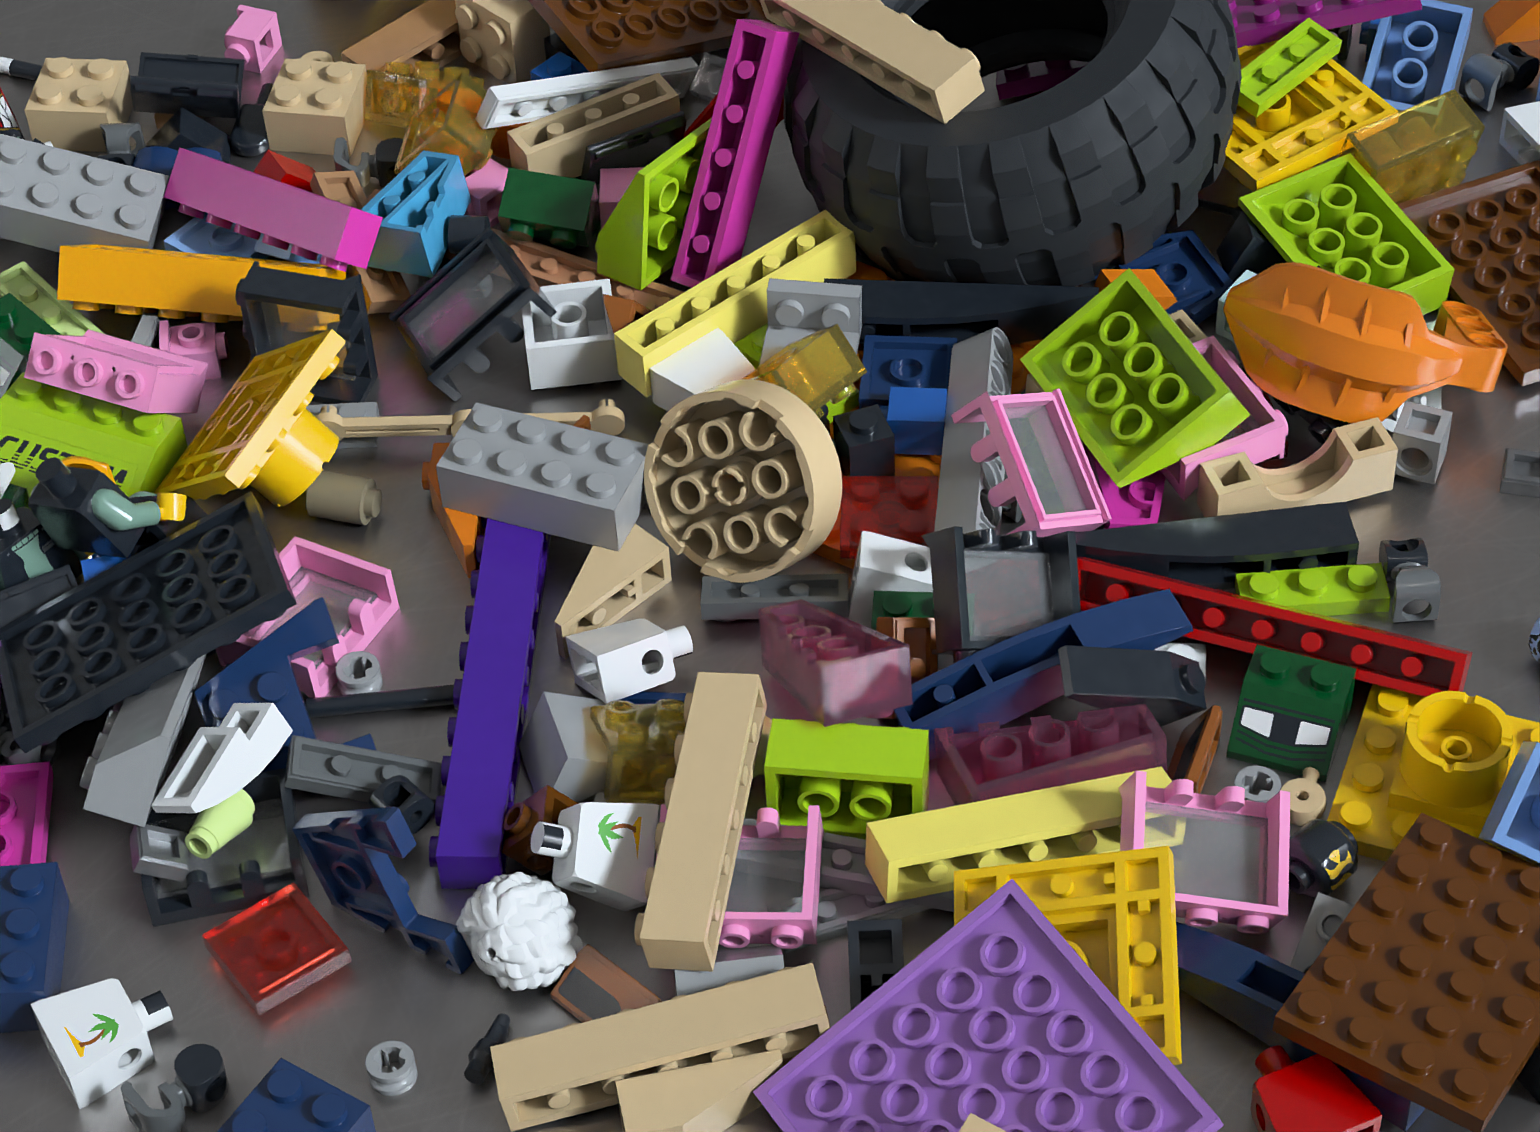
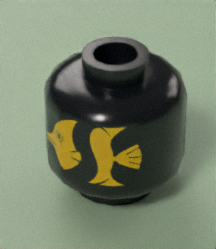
(1321, 857)

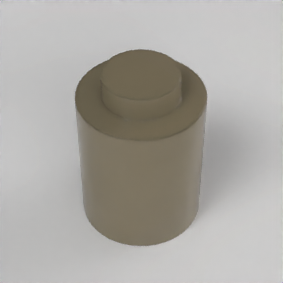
(343, 498)

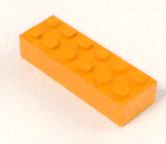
(162, 280)

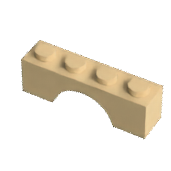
(1348, 466)

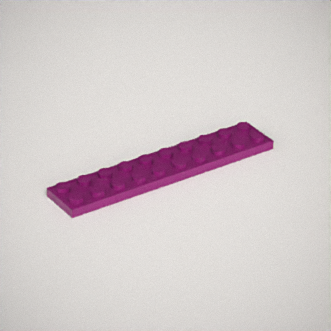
(1254, 24)

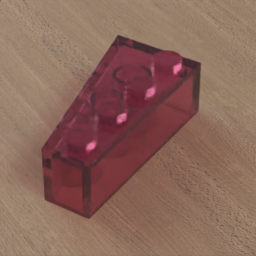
(834, 663)
(1047, 752)

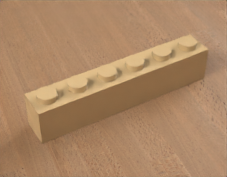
(886, 50)
(702, 822)
(578, 1064)

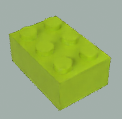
(848, 771)

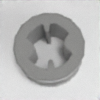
(356, 663)
(1258, 777)
(398, 1080)

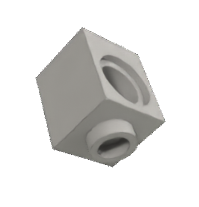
(1421, 441)

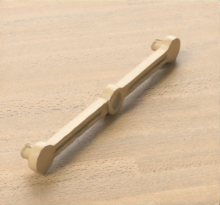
(603, 420)

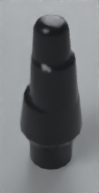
(480, 1056)

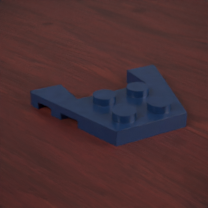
(1188, 273)
(268, 677)
(357, 875)

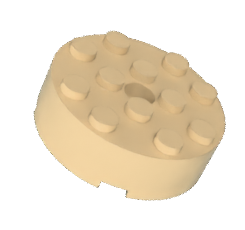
(743, 480)

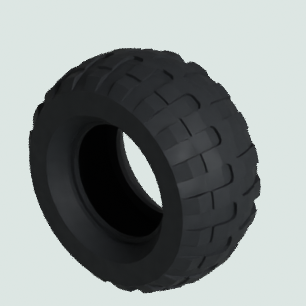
(1036, 184)

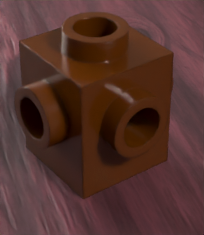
(520, 821)

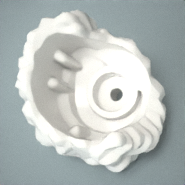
(520, 931)

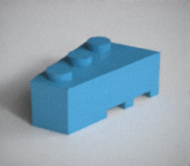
(418, 214)

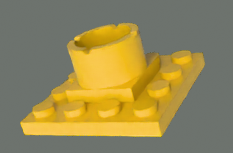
(1301, 126)
(263, 429)
(1426, 757)
(1115, 917)

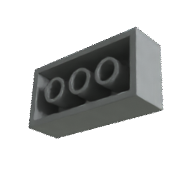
(75, 198)
(544, 476)

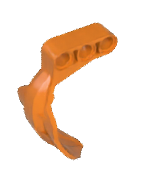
(1352, 344)

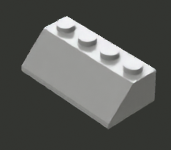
(139, 747)

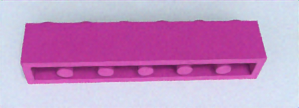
(735, 150)
(272, 208)

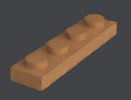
(382, 289)

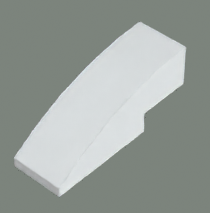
(224, 758)

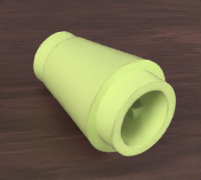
(220, 824)

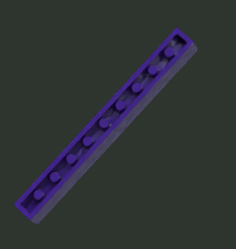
(490, 705)

